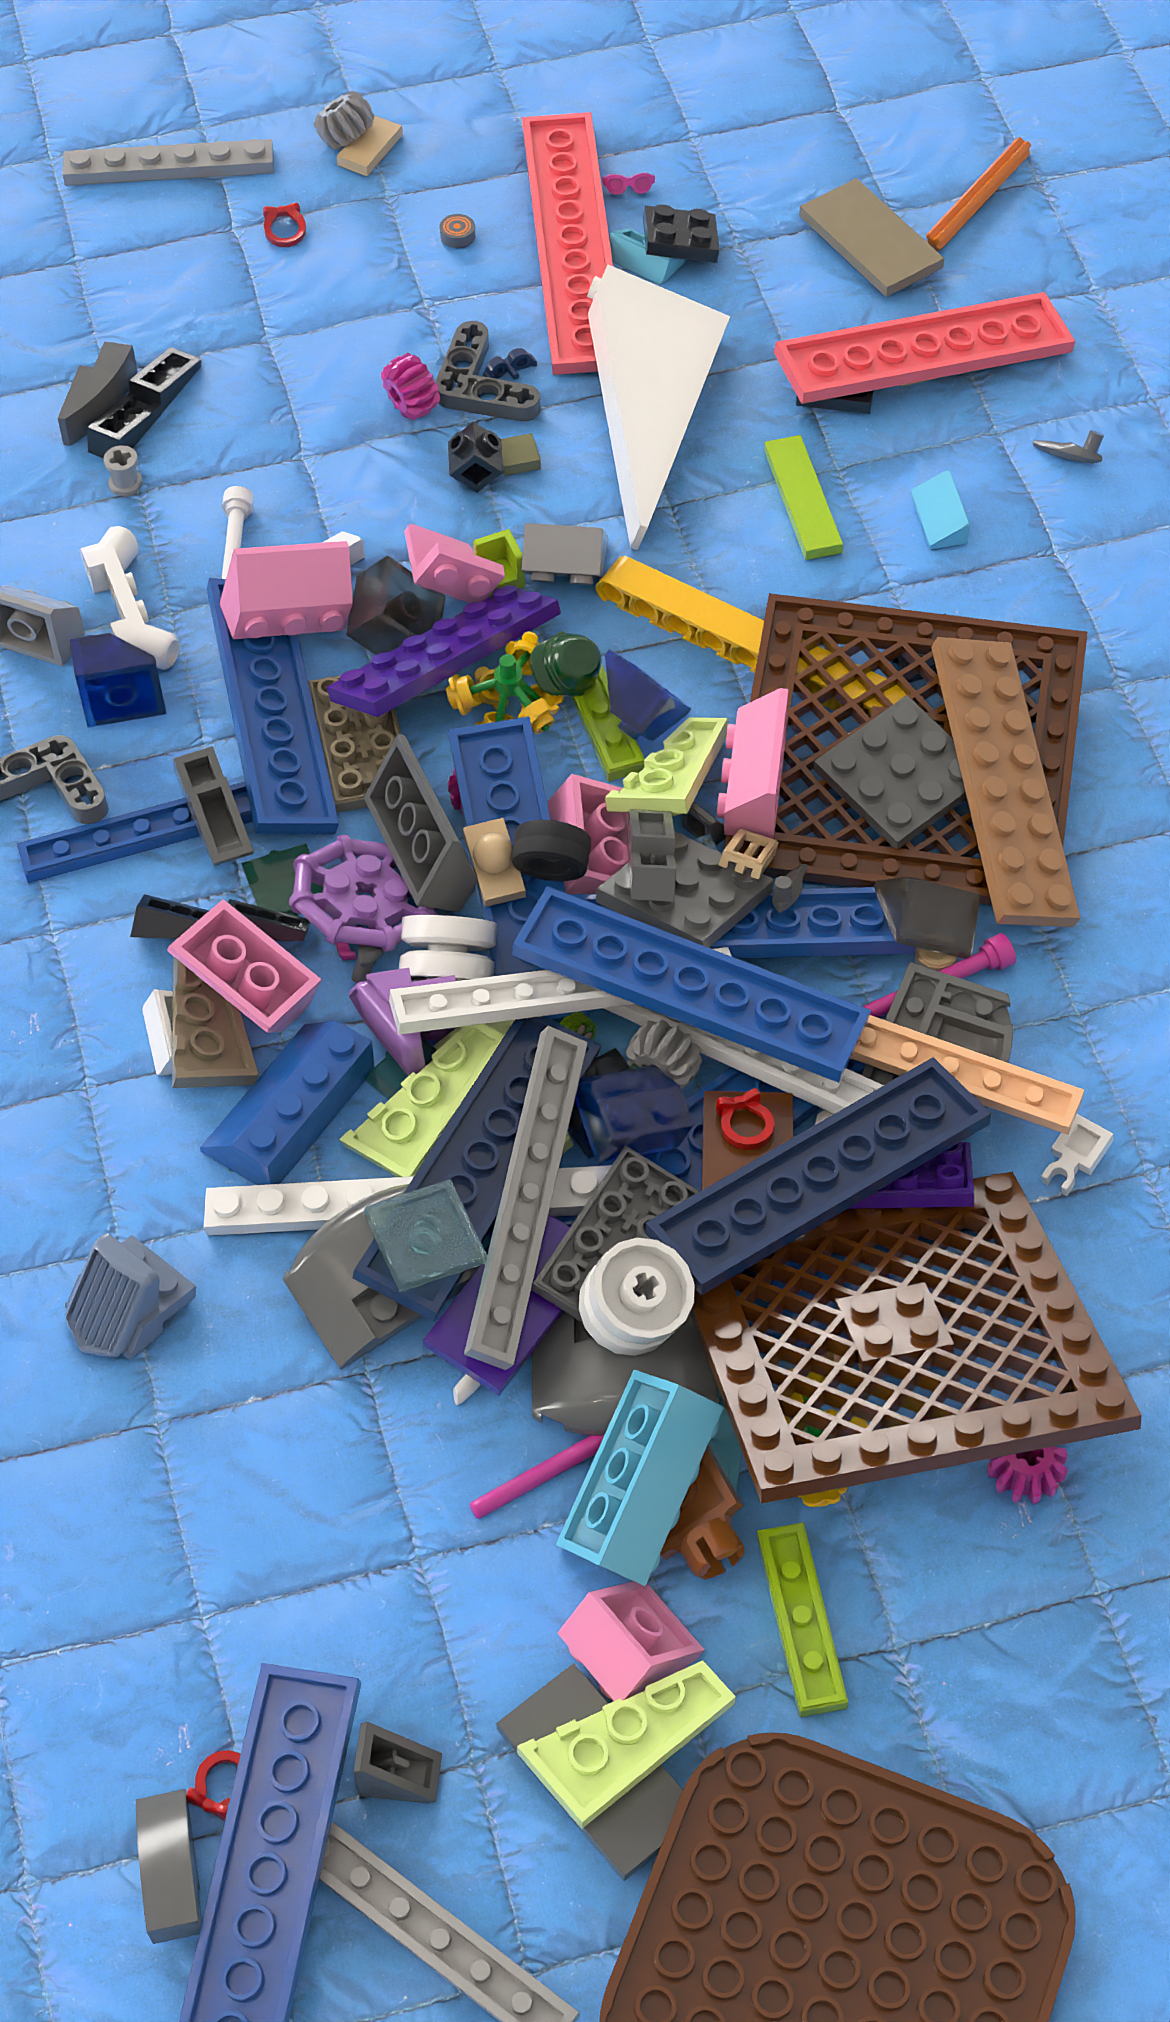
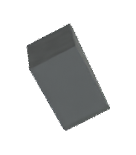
(395, 1767)

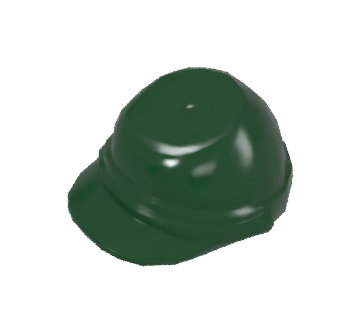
(566, 664)

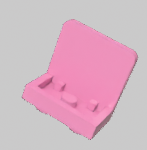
(450, 566)

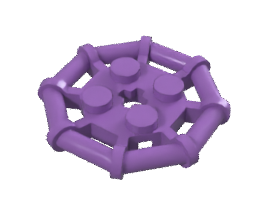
(340, 893)

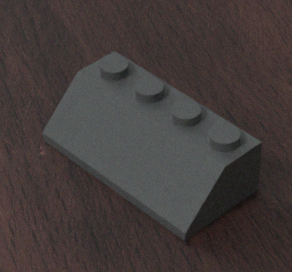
(419, 832)

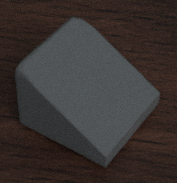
(701, 823)

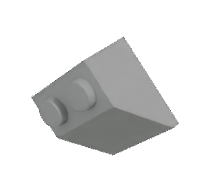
(564, 552)
(38, 625)

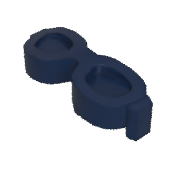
(516, 360)

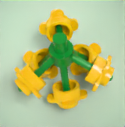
(506, 681)

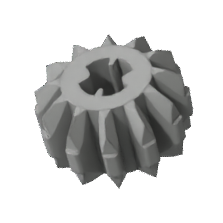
(344, 120)
(665, 1049)

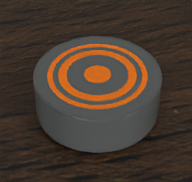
(457, 230)

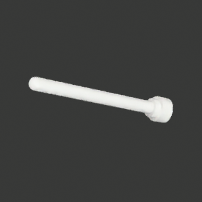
(237, 507)

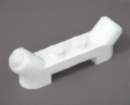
(105, 570)

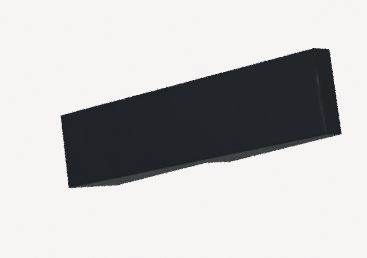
(147, 399)
(170, 919)

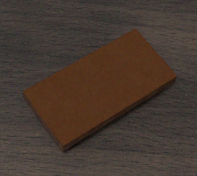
(721, 1157)

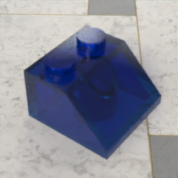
(115, 680)
(633, 1110)

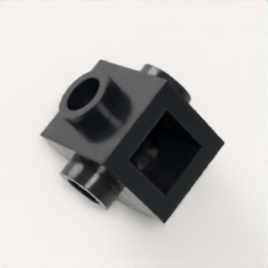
(475, 456)

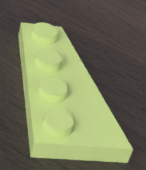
(674, 773)
(411, 1121)
(610, 1752)

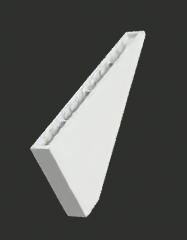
(651, 370)

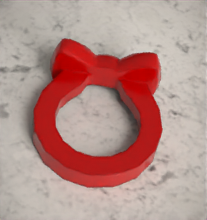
(293, 211)
(751, 1101)
(198, 1796)

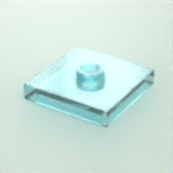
(425, 1235)

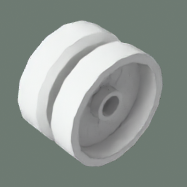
(447, 947)
(636, 1296)

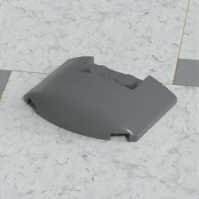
(951, 1012)
(341, 1309)
(583, 1381)

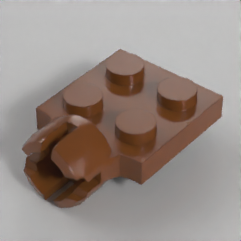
(705, 1522)

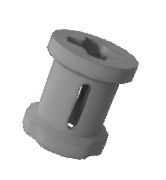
(122, 464)

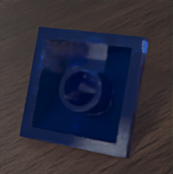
(639, 700)

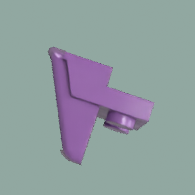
(373, 1005)

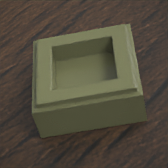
(520, 454)

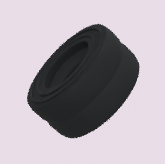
(551, 850)

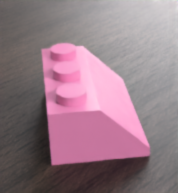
(288, 590)
(755, 766)
(583, 804)
(247, 967)

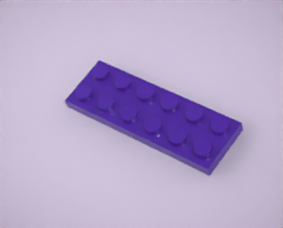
(443, 650)

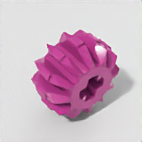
(410, 386)
(1030, 1472)

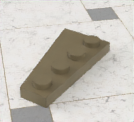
(207, 1037)

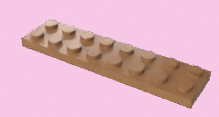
(1005, 783)

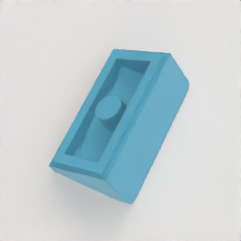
(629, 252)
(941, 511)

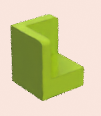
(502, 549)

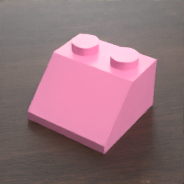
(628, 1639)

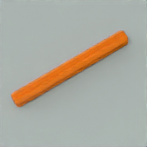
(978, 194)

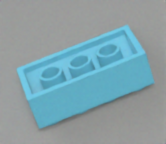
(640, 1476)

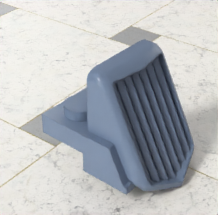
(123, 1298)

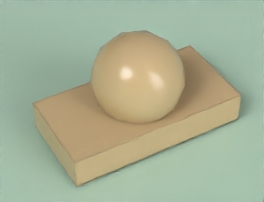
(492, 862)

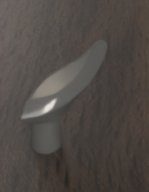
(1072, 451)
(788, 888)
(366, 959)

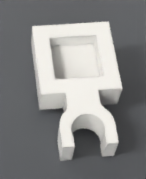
(1078, 1151)

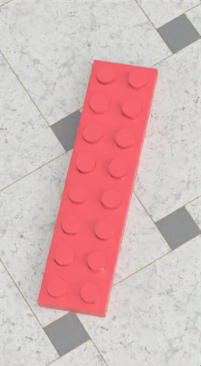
(923, 347)

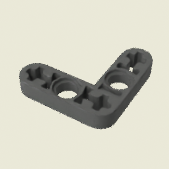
(471, 386)
(56, 769)

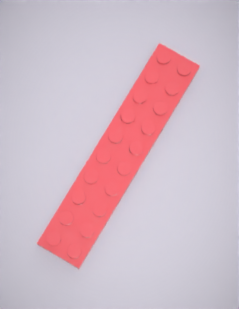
(568, 230)

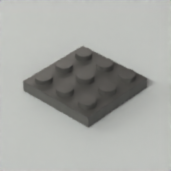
(896, 772)
(705, 897)

